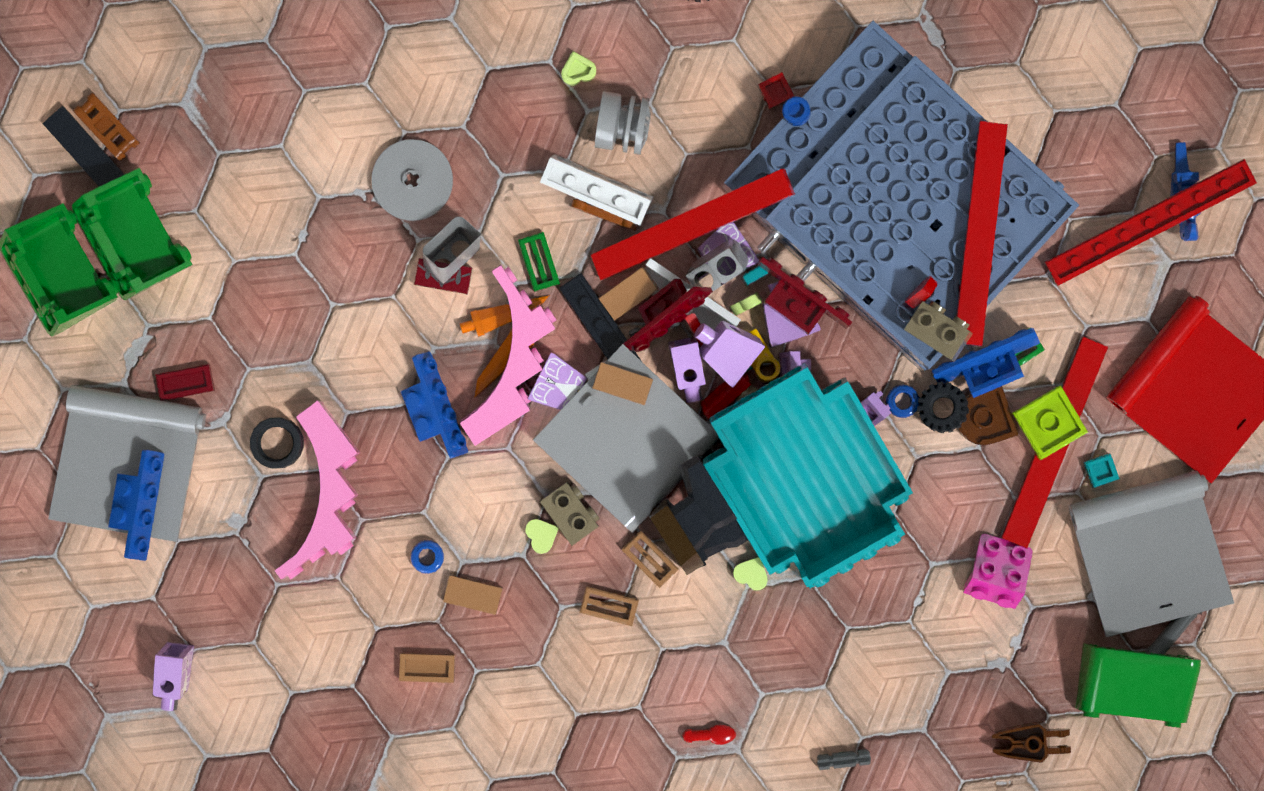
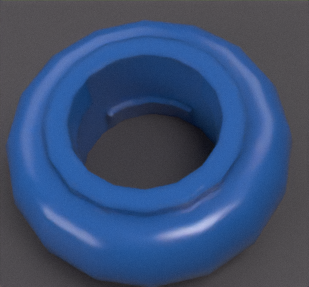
(894, 392)
(439, 556)

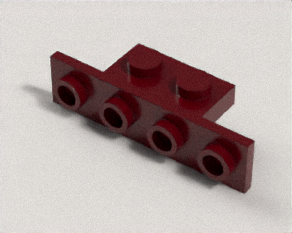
(797, 302)
(664, 310)

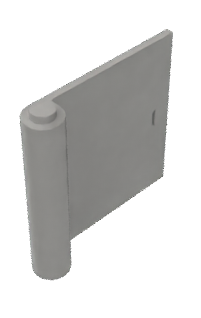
(107, 439)
(624, 449)
(1151, 551)

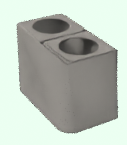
(454, 231)
(730, 249)

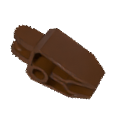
(1031, 742)

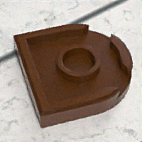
(988, 419)

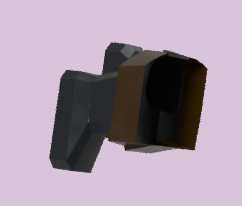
(700, 522)

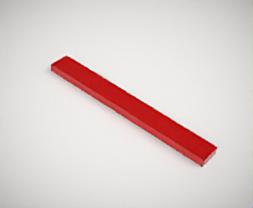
(1151, 222)
(693, 224)
(981, 228)
(1043, 472)

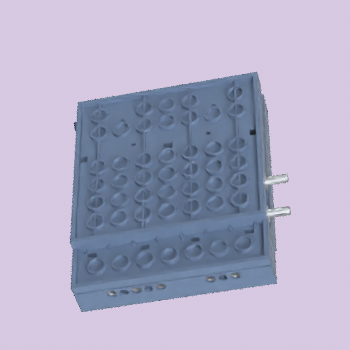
(889, 189)

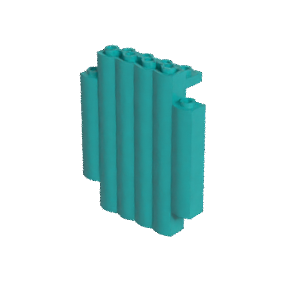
(807, 476)

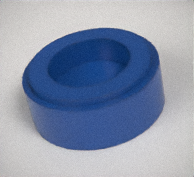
(796, 111)

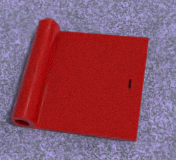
(1195, 390)

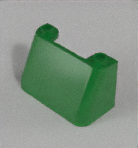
(129, 234)
(55, 270)
(1136, 684)

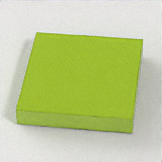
(1050, 422)

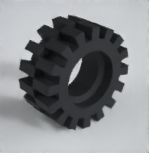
(943, 391)

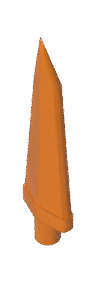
(492, 318)
(496, 365)

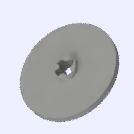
(413, 158)

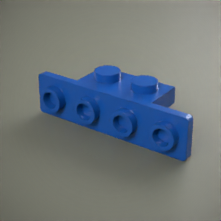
(990, 366)
(431, 407)
(136, 503)

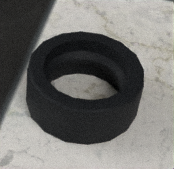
(261, 457)

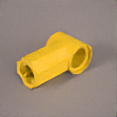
(764, 357)

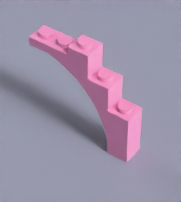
(506, 401)
(332, 451)

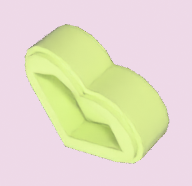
(578, 69)
(746, 303)
(542, 535)
(752, 573)

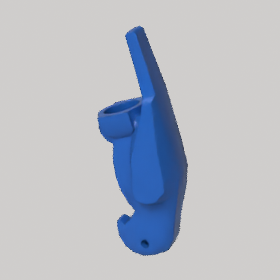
(1180, 180)

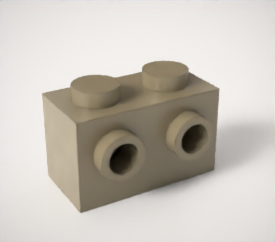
(938, 330)
(570, 513)

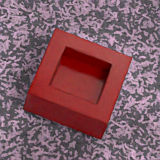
(775, 90)

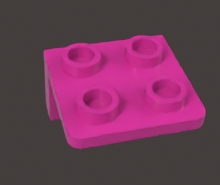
(999, 572)

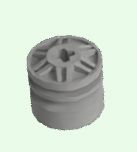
(622, 123)

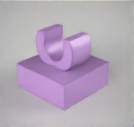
(790, 360)
(875, 408)

